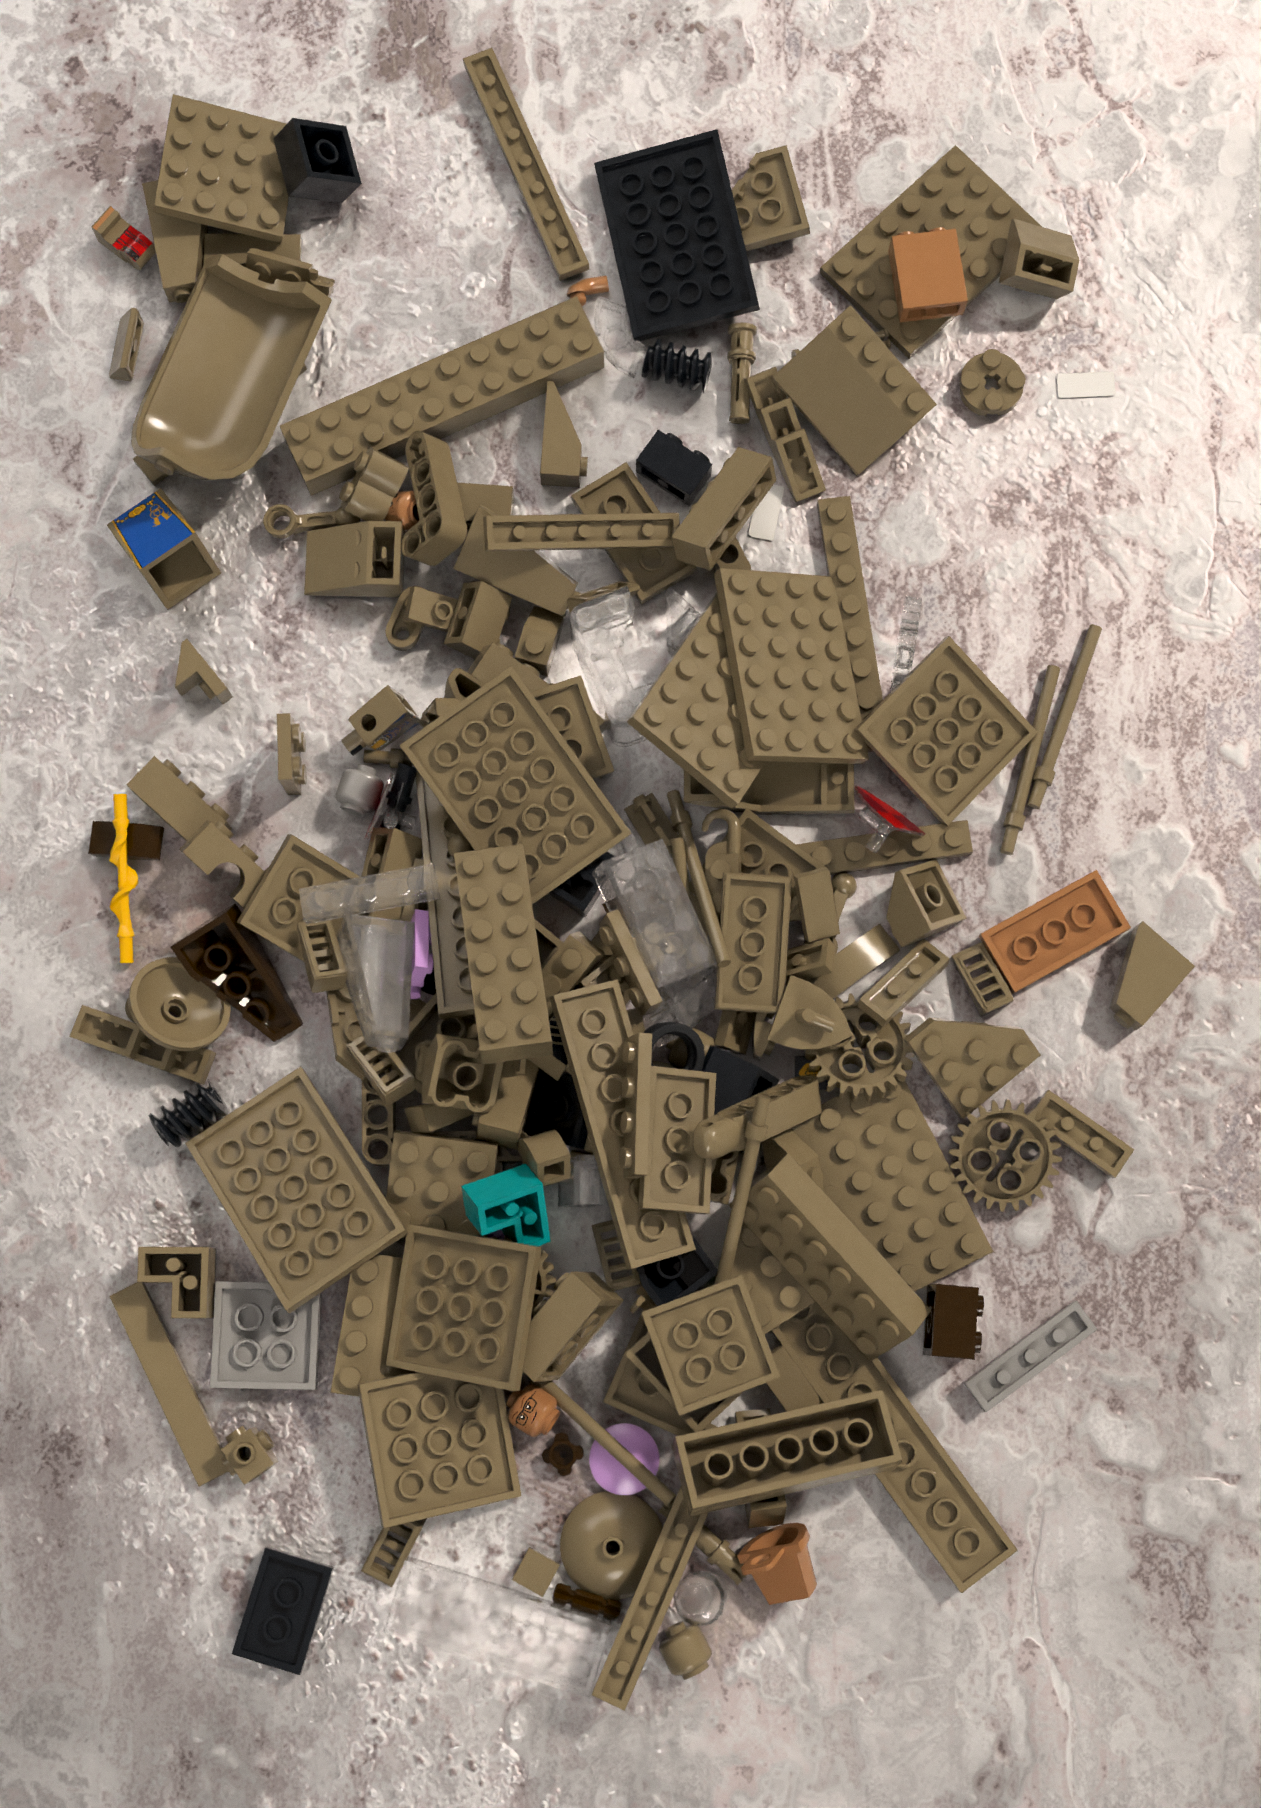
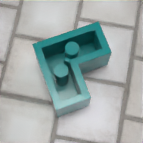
(510, 1203)

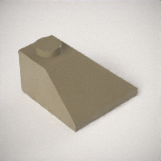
(922, 903)

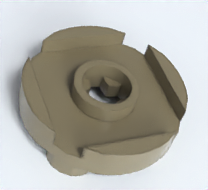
(992, 401)

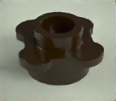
(565, 1464)

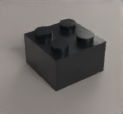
(317, 160)

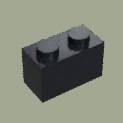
(674, 467)

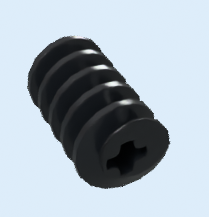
(677, 365)
(189, 1114)

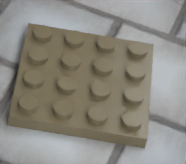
(222, 170)
(946, 731)
(464, 1307)
(436, 1446)

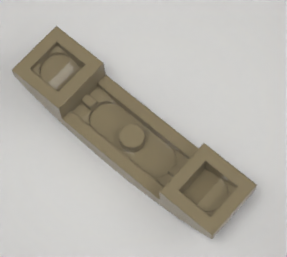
(857, 961)

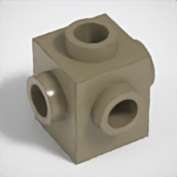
(261, 1454)

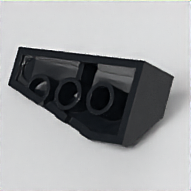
(676, 1275)

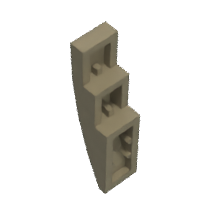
(785, 435)
(130, 1042)

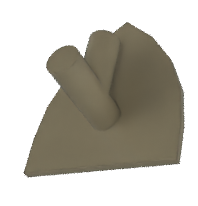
(808, 1018)

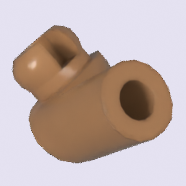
(588, 287)

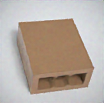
(927, 274)

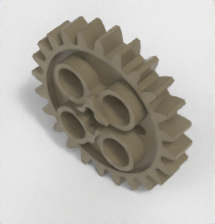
(831, 1059)
(1032, 1172)

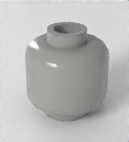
(359, 790)

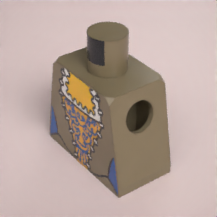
(392, 719)

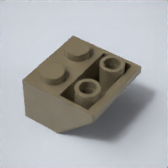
(1039, 260)

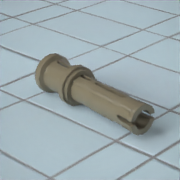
(741, 358)

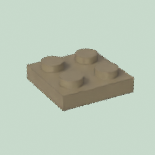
(290, 744)

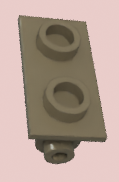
(650, 820)

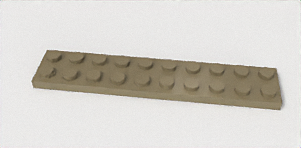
(927, 1481)

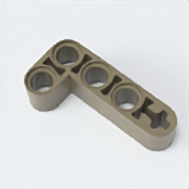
(438, 501)

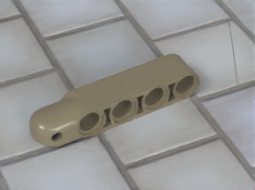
(789, 1106)

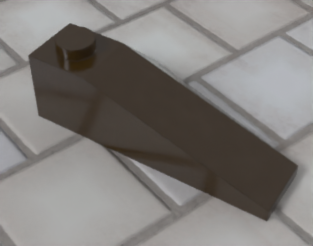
(239, 972)

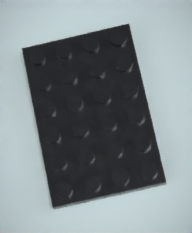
(676, 236)

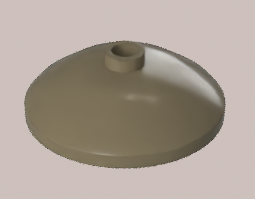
(166, 988)
(589, 1529)

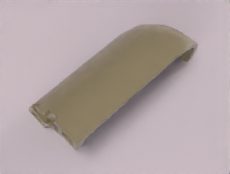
(226, 372)

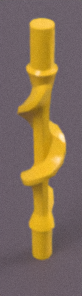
(126, 879)

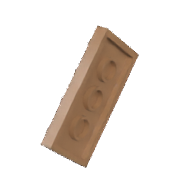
(1054, 931)

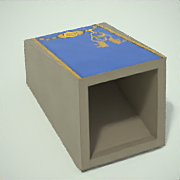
(164, 548)

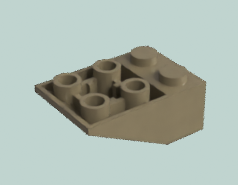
(355, 560)

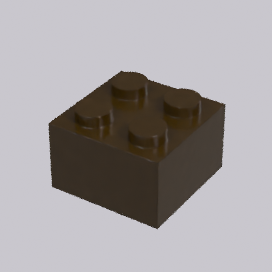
(952, 1321)

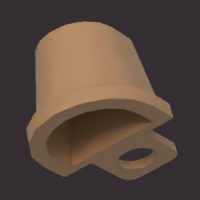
(780, 1563)

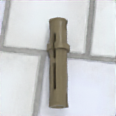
(716, 1550)

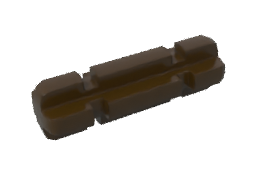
(587, 1602)

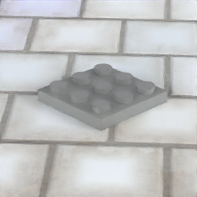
(260, 1342)

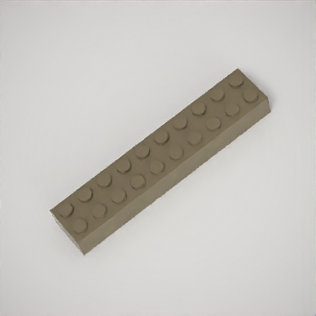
(445, 393)

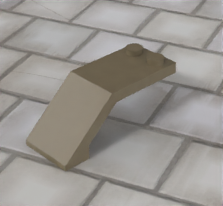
(787, 790)

